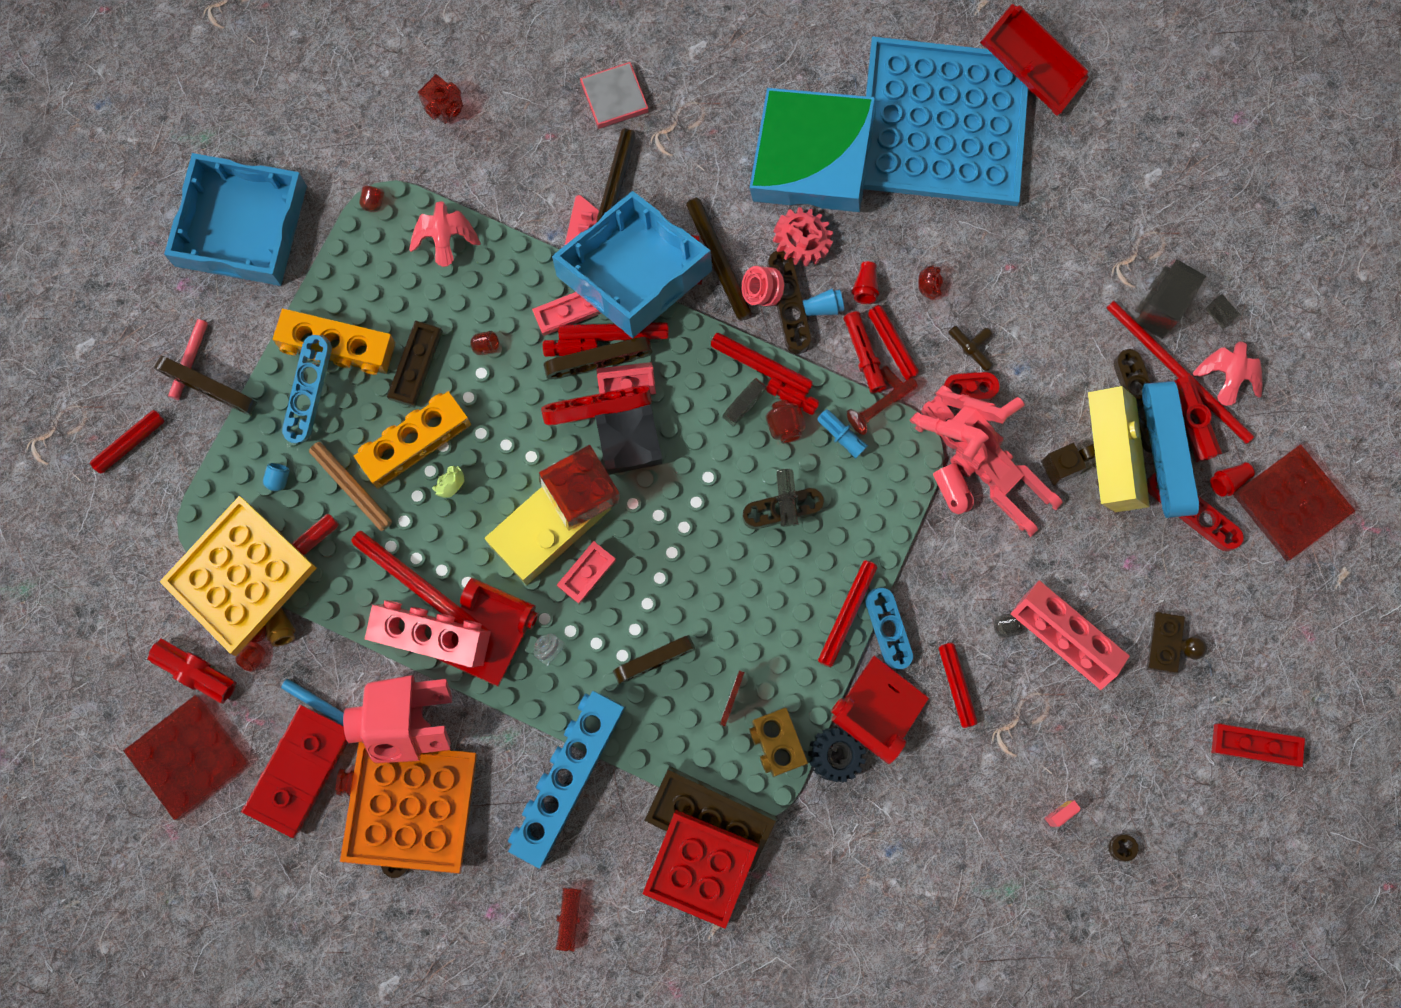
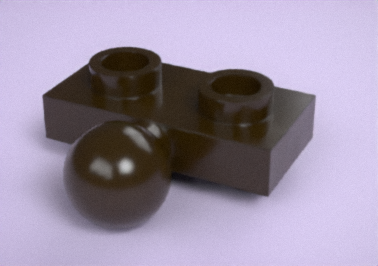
(1167, 644)

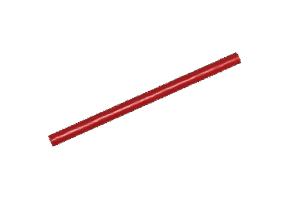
(1154, 347)

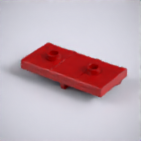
(1035, 58)
(296, 772)

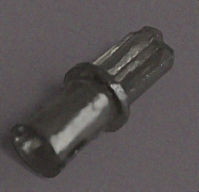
(787, 498)

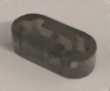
(744, 402)

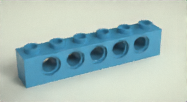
(536, 850)

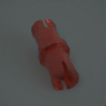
(568, 919)

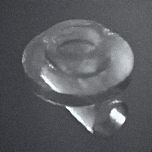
(547, 648)

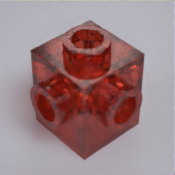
(441, 99)

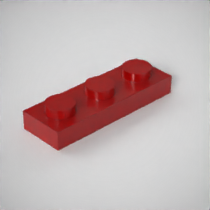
(1258, 745)

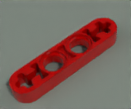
(596, 404)
(1193, 521)

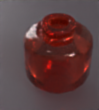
(785, 421)

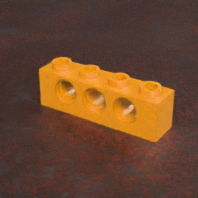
(295, 325)
(408, 454)

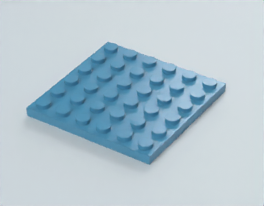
(944, 122)

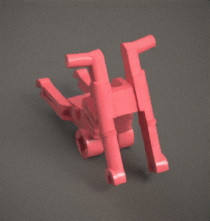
(981, 451)

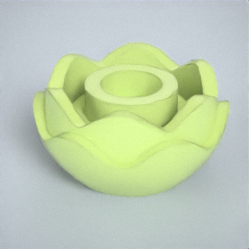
(449, 483)

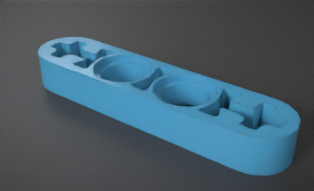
(301, 387)

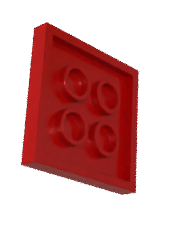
(700, 869)

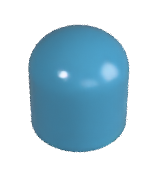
(275, 476)

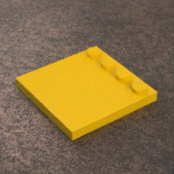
(237, 575)

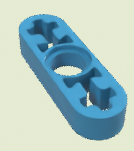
(900, 633)

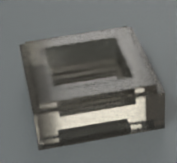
(1222, 311)

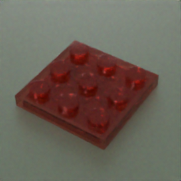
(1293, 502)
(186, 757)

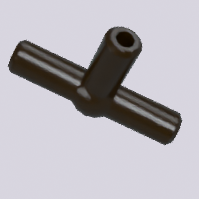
(971, 347)

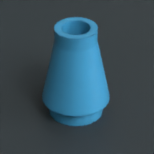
(826, 303)

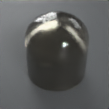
(1007, 626)

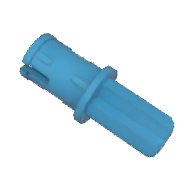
(842, 434)

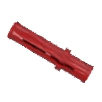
(868, 362)

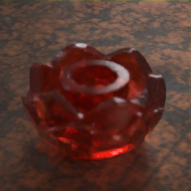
(930, 282)

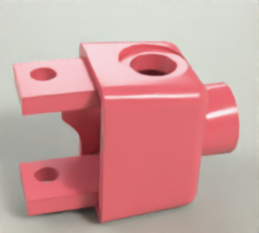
(393, 719)

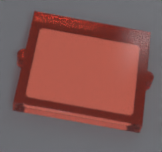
(733, 694)

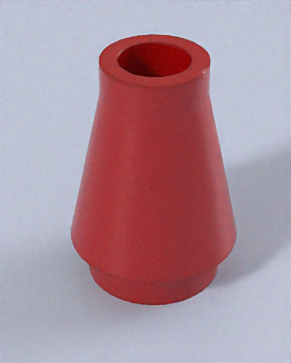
(866, 284)
(1229, 480)

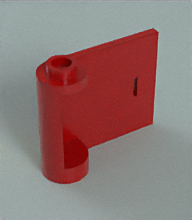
(505, 618)
(879, 710)

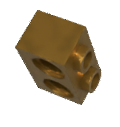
(785, 740)

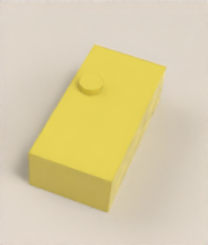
(1118, 449)
(535, 536)

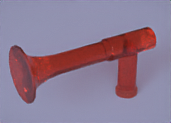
(901, 389)

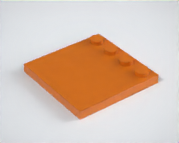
(410, 811)

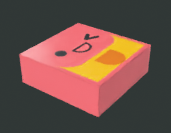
(1062, 813)

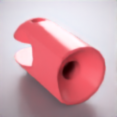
(954, 489)

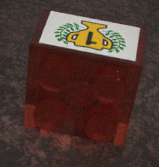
(579, 487)

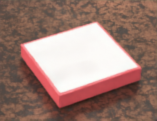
(614, 95)

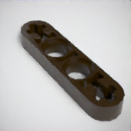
(791, 301)
(597, 358)
(1122, 372)
(205, 385)

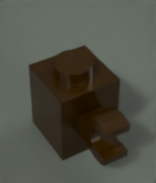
(1067, 462)

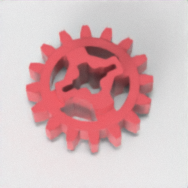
(802, 236)

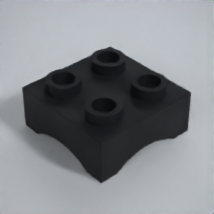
(629, 440)

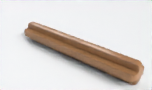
(350, 486)

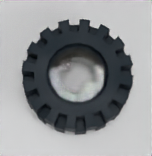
(846, 766)

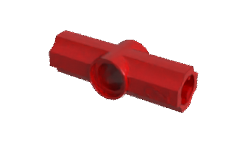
(1201, 435)
(191, 671)

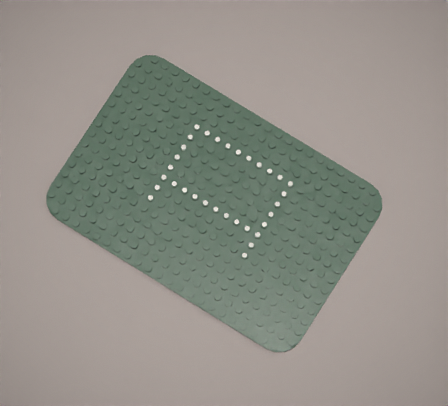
(677, 534)

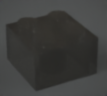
(1168, 298)

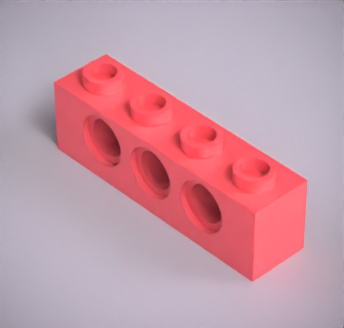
(384, 629)
(1070, 635)

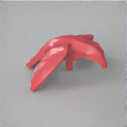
(441, 227)
(1236, 369)

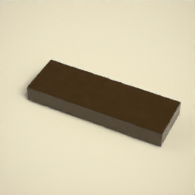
(414, 364)

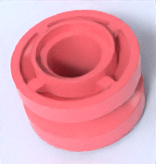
(762, 286)

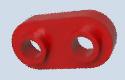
(970, 382)

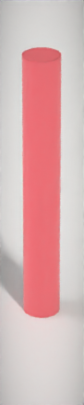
(189, 356)

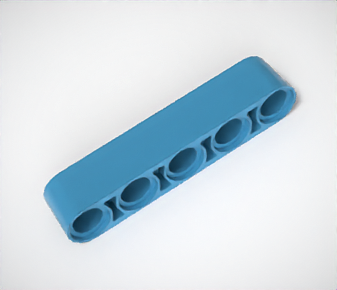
(1170, 449)

